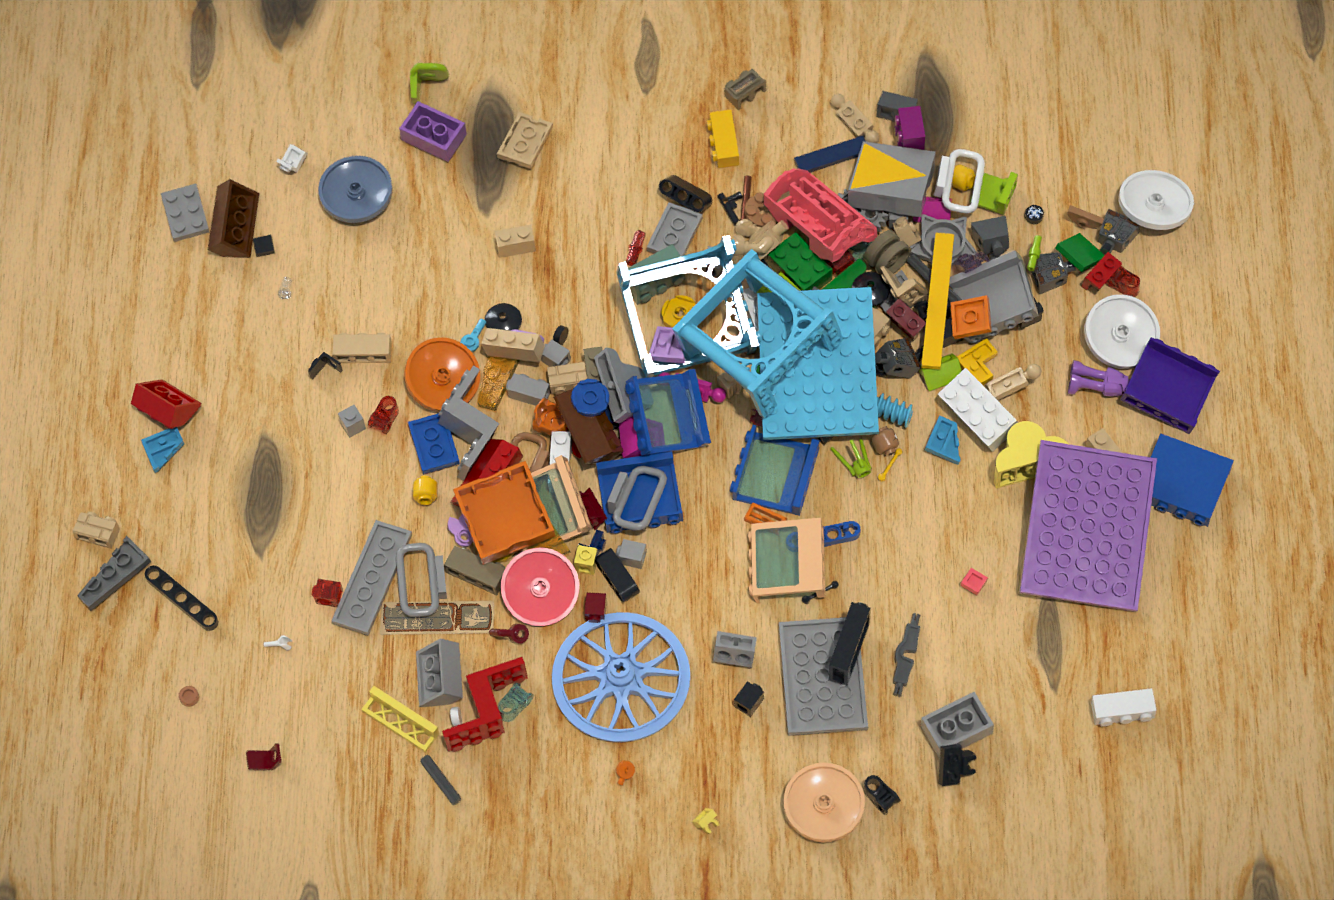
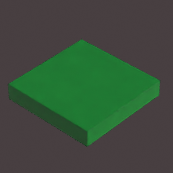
(1079, 252)

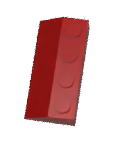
(495, 457)

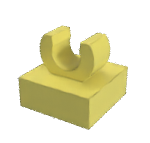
(704, 818)

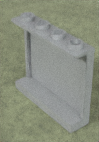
(1008, 292)

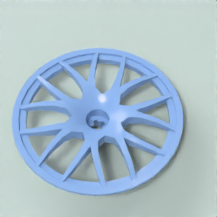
(621, 684)

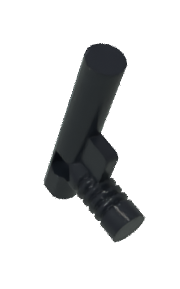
(730, 205)

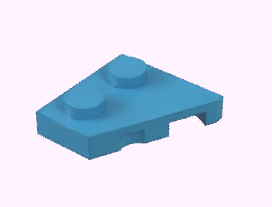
(944, 440)
(162, 447)

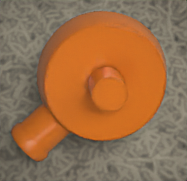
(625, 770)

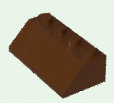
(233, 220)
(591, 435)

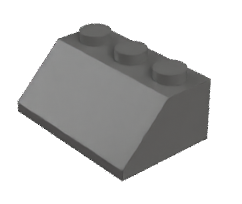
(439, 673)

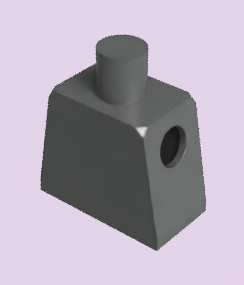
(991, 235)

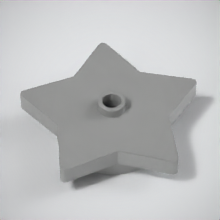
(929, 226)

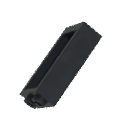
(849, 643)

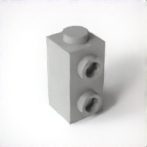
(527, 389)

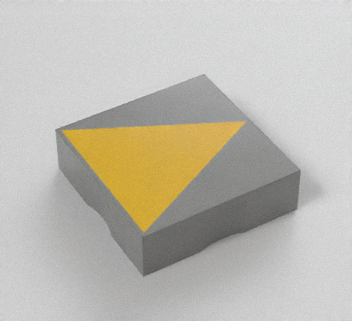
(891, 179)

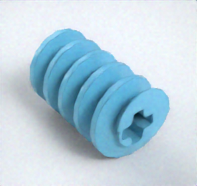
(894, 410)

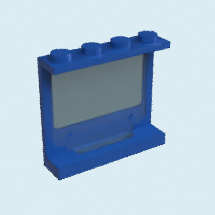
(668, 413)
(774, 472)

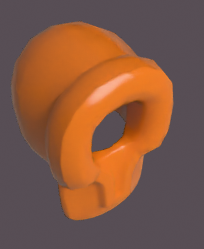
(548, 418)

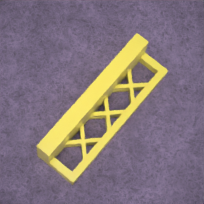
(404, 713)

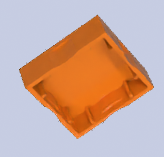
(504, 512)

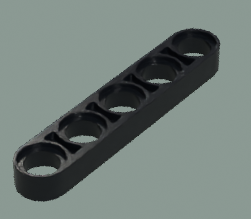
(186, 605)

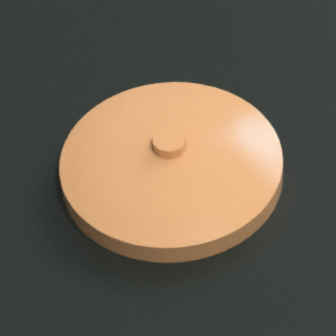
(824, 802)

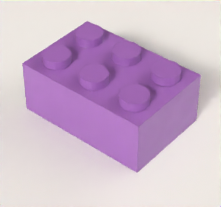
(433, 131)

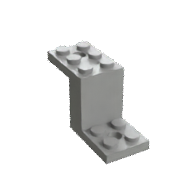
(467, 422)

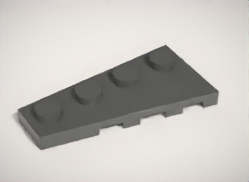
(121, 567)

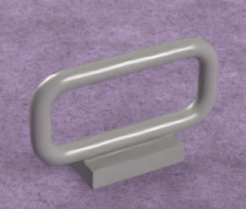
(622, 490)
(436, 579)

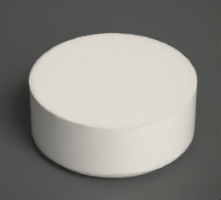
(456, 716)

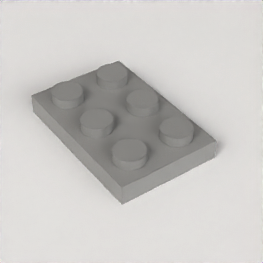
(185, 212)
(676, 228)

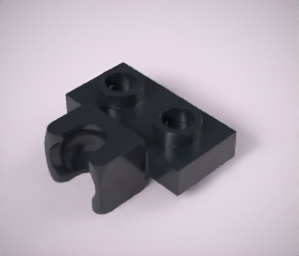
(954, 763)

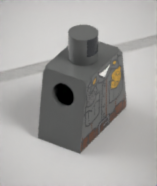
(1117, 232)
(1051, 272)
(898, 358)

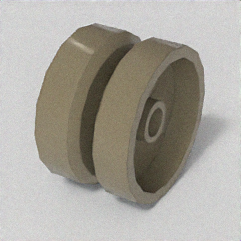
(887, 252)

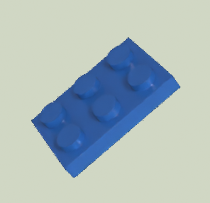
(433, 444)

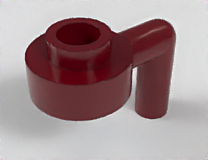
(512, 633)

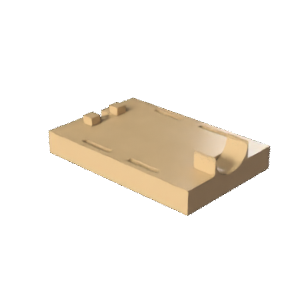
(526, 140)

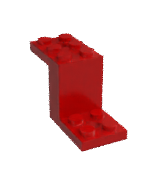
(489, 721)

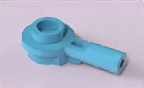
(471, 340)

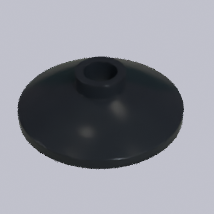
(880, 289)
(512, 320)

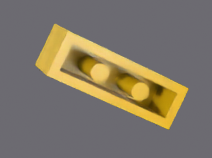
(723, 139)

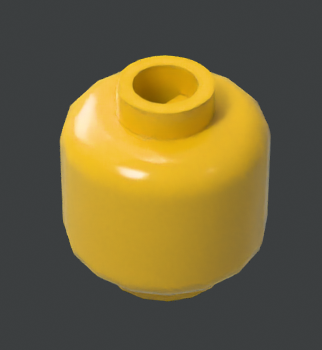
(963, 178)
(425, 490)

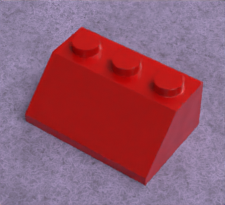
(164, 403)

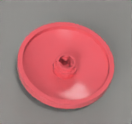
(540, 587)

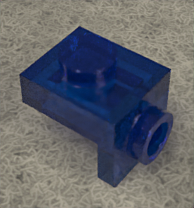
(597, 542)

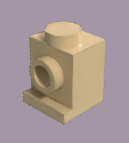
(906, 231)

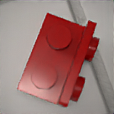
(1102, 272)

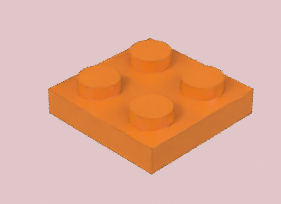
(971, 317)

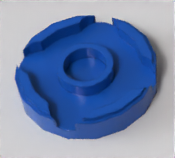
(590, 397)

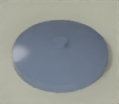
(355, 189)

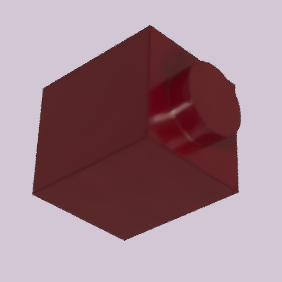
(595, 607)

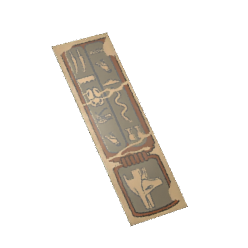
(450, 618)

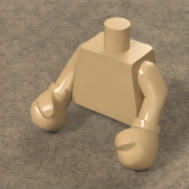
(761, 239)

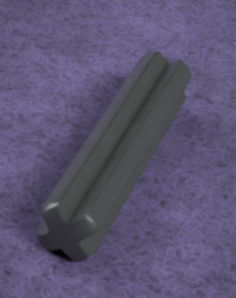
(440, 779)

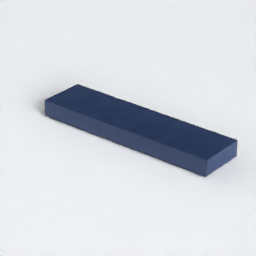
(830, 155)

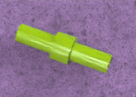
(1034, 253)

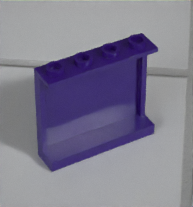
(1170, 385)

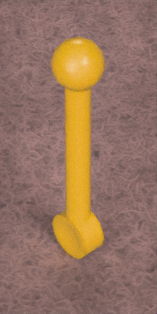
(881, 477)

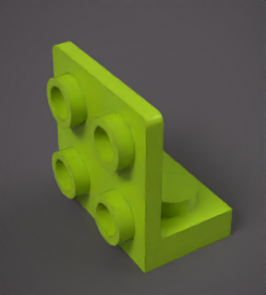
(997, 192)

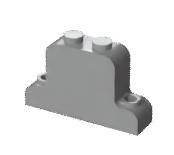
(614, 377)

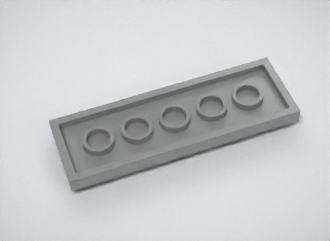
(371, 578)

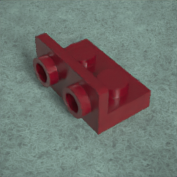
(905, 319)

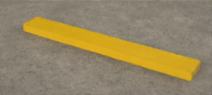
(937, 301)

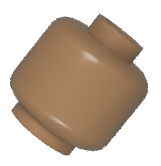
(885, 441)

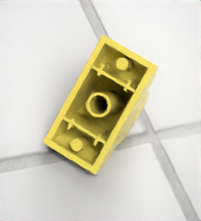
(1020, 456)

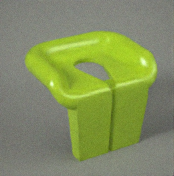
(422, 72)

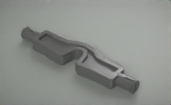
(905, 664)

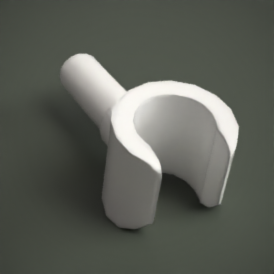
(282, 641)

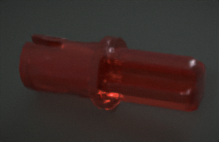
(635, 248)

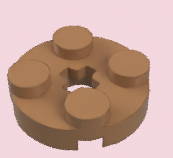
(752, 211)

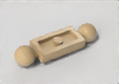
(854, 118)
(1013, 381)

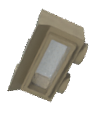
(744, 87)

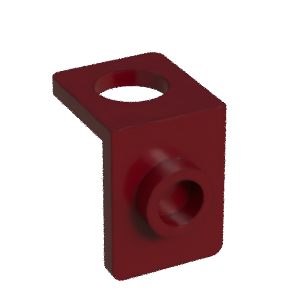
(263, 759)

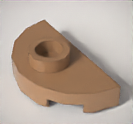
(1084, 218)

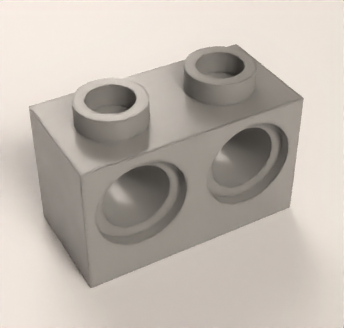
(734, 649)

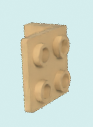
(910, 290)

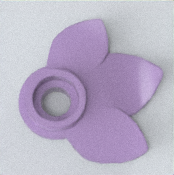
(458, 529)

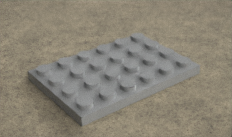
(812, 699)

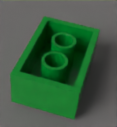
(800, 264)

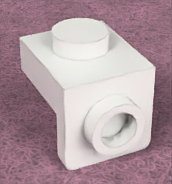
(292, 159)

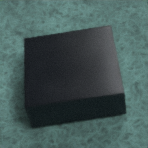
(263, 245)

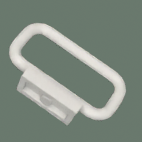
(945, 177)

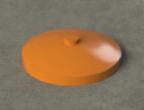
(436, 369)

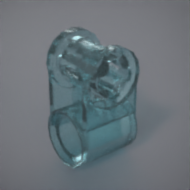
(517, 700)

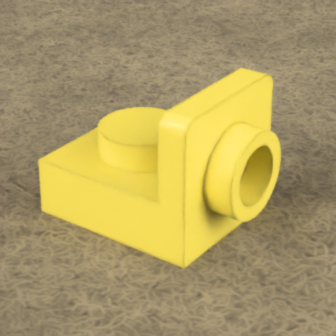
(585, 560)

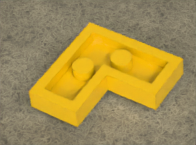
(974, 360)

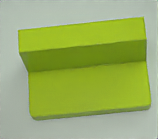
(937, 378)

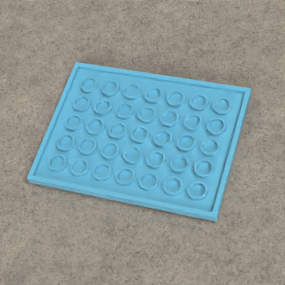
(824, 389)

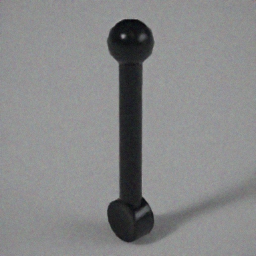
(806, 599)

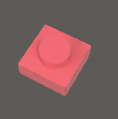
(974, 581)

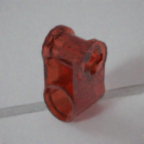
(1121, 280)
(383, 418)

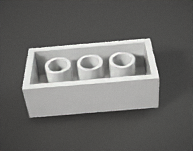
(978, 409)

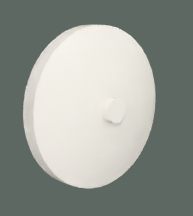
(1156, 200)
(1119, 330)

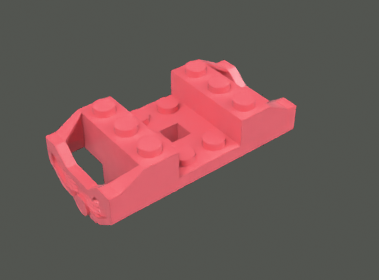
(818, 213)

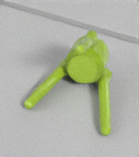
(861, 467)

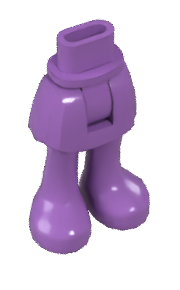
(1113, 382)

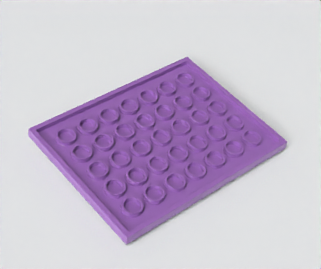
(1088, 526)

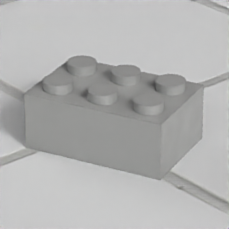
(957, 723)

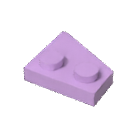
(666, 346)

